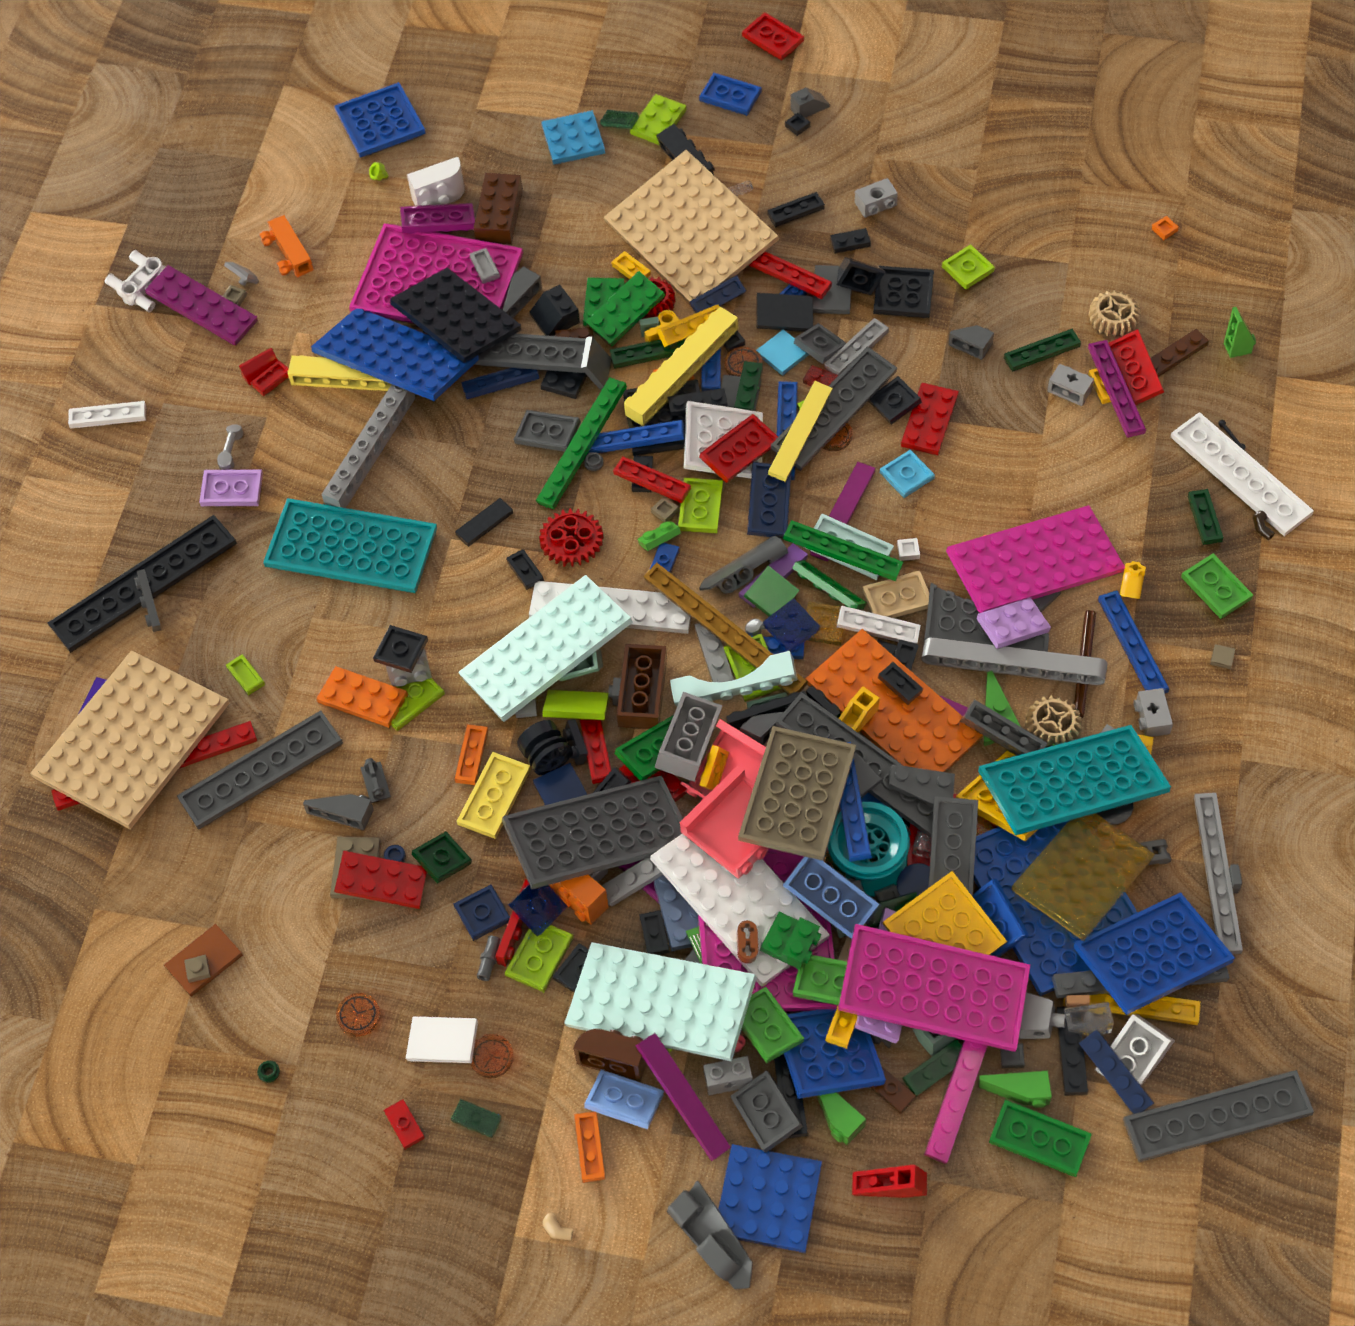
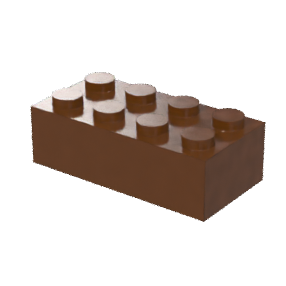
(498, 208)
(641, 686)

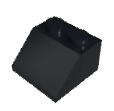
(859, 276)
(555, 311)

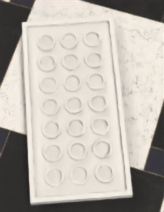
(727, 901)

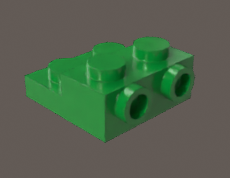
(791, 940)

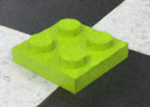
(968, 267)

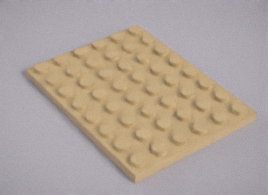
(691, 227)
(130, 739)

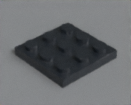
(904, 292)

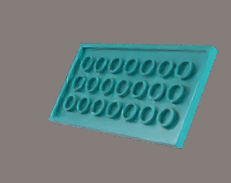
(350, 545)
(1073, 779)

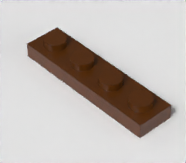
(1179, 351)

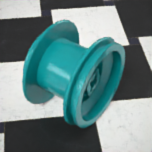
(884, 831)

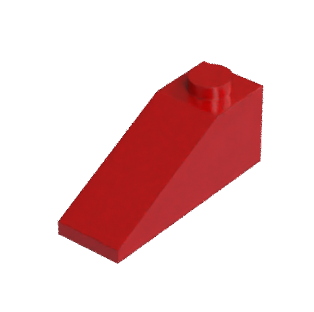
(890, 1182)

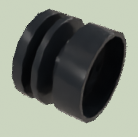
(544, 747)

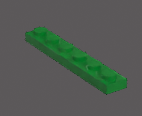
(843, 550)

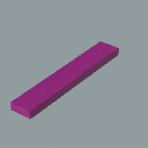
(1116, 388)
(850, 496)
(683, 1096)

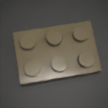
(361, 845)

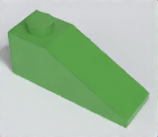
(1238, 337)
(1023, 1087)
(841, 1117)

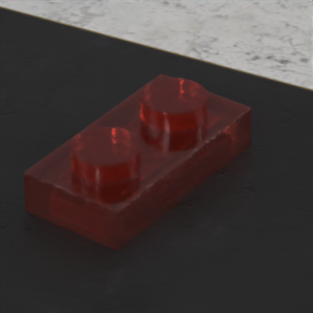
(819, 375)

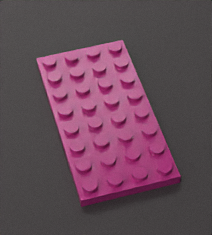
(1035, 559)
(934, 987)

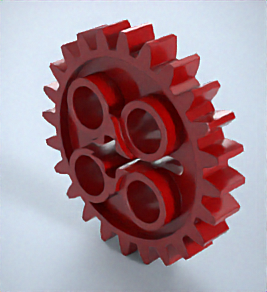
(571, 537)

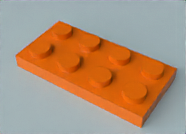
(362, 696)

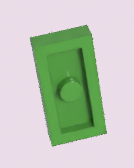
(658, 536)

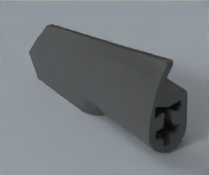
(769, 550)
(712, 1236)

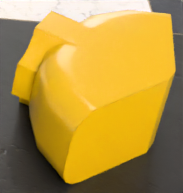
(1132, 580)

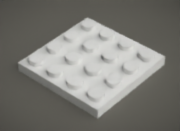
(705, 426)

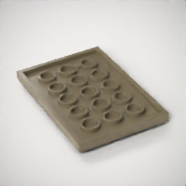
(797, 793)

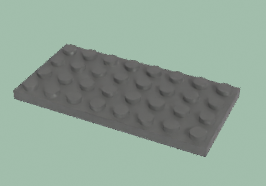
(593, 831)

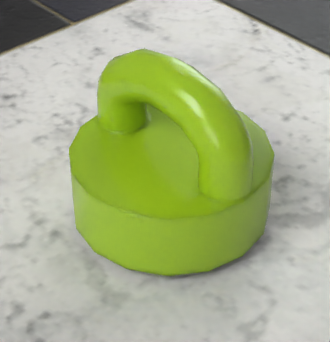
(377, 171)

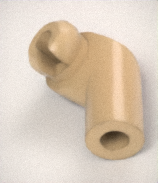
(554, 1229)

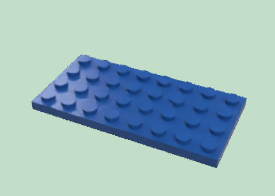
(392, 353)

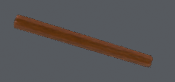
(1086, 650)

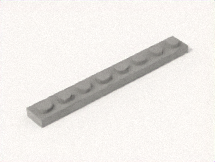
(1217, 871)

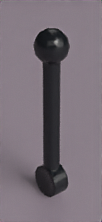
(1222, 423)

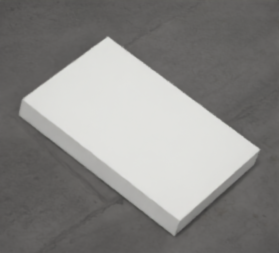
(442, 1039)

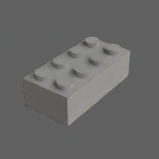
(688, 736)

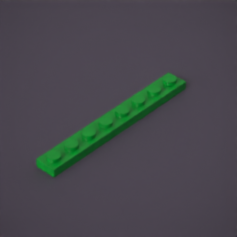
(581, 443)

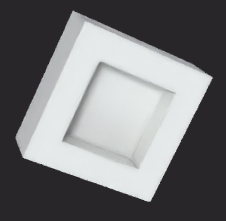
(908, 549)

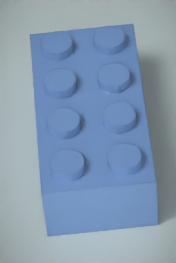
(831, 895)

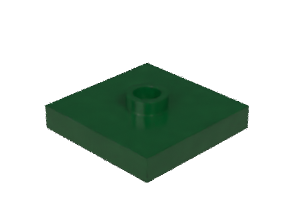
(441, 857)

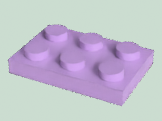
(231, 488)
(1013, 623)

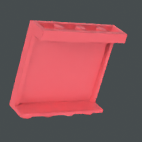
(742, 752)
(717, 823)

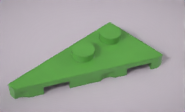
(997, 702)

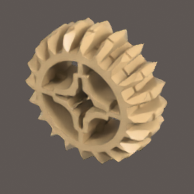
(1113, 317)
(1056, 716)

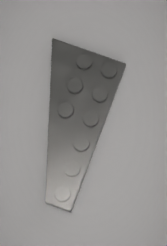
(956, 619)

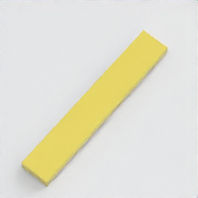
(800, 431)

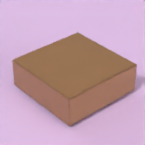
(1076, 1000)

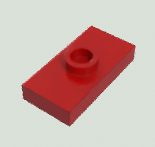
(270, 378)
(404, 1124)

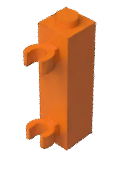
(290, 245)

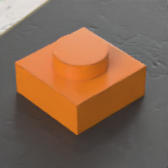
(1165, 228)

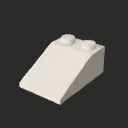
(1141, 1047)

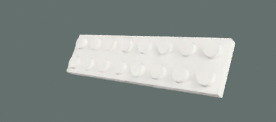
(1241, 473)
(646, 608)

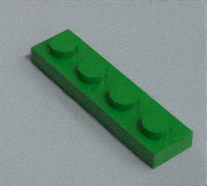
(824, 582)

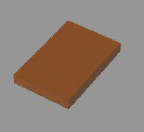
(219, 952)

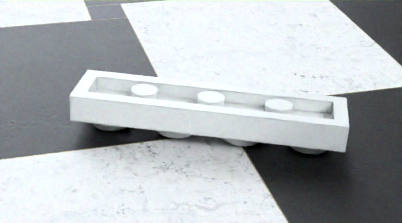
(107, 414)
(878, 625)

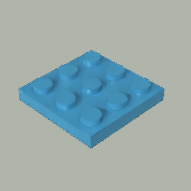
(573, 137)

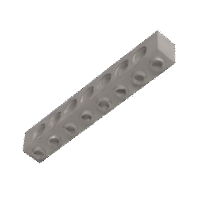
(367, 447)

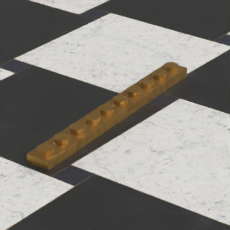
(714, 621)

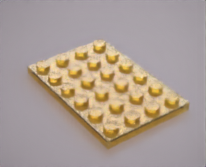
(1083, 873)

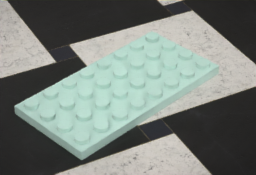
(545, 647)
(681, 1001)

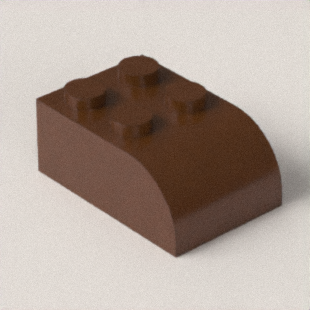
(610, 1053)

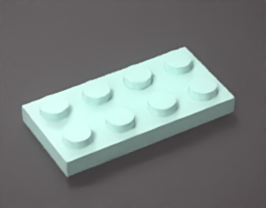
(851, 534)

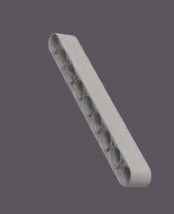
(1014, 661)

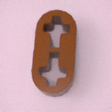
(742, 941)

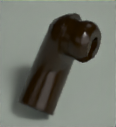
(1260, 526)

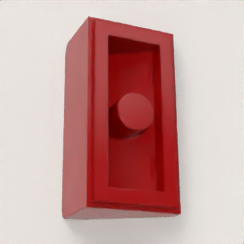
(257, 365)

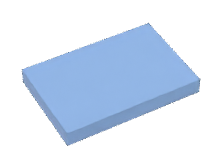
(624, 1099)

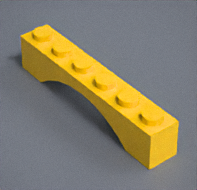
(860, 709)

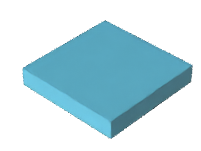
(782, 352)
(907, 473)

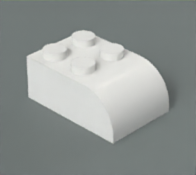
(437, 183)

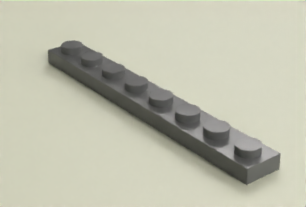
(1088, 984)

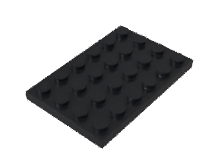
(455, 314)

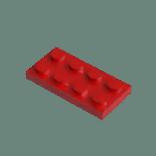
(1136, 367)
(930, 419)
(739, 448)
(380, 879)

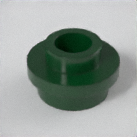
(265, 1066)

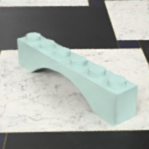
(774, 671)

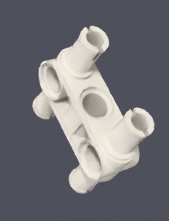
(133, 288)

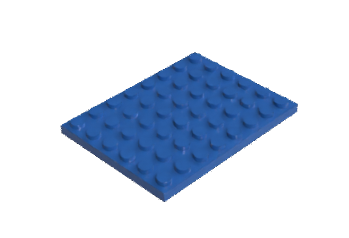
(1049, 944)

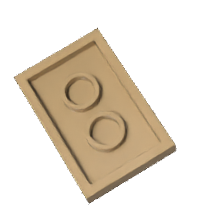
(898, 598)

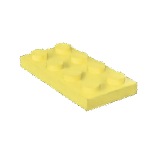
(493, 795)

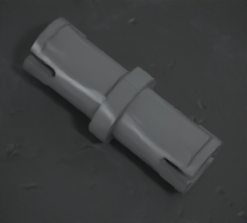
(488, 958)

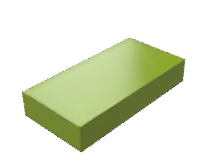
(245, 674)

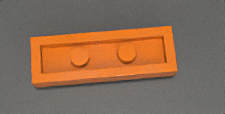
(471, 754)
(589, 1147)

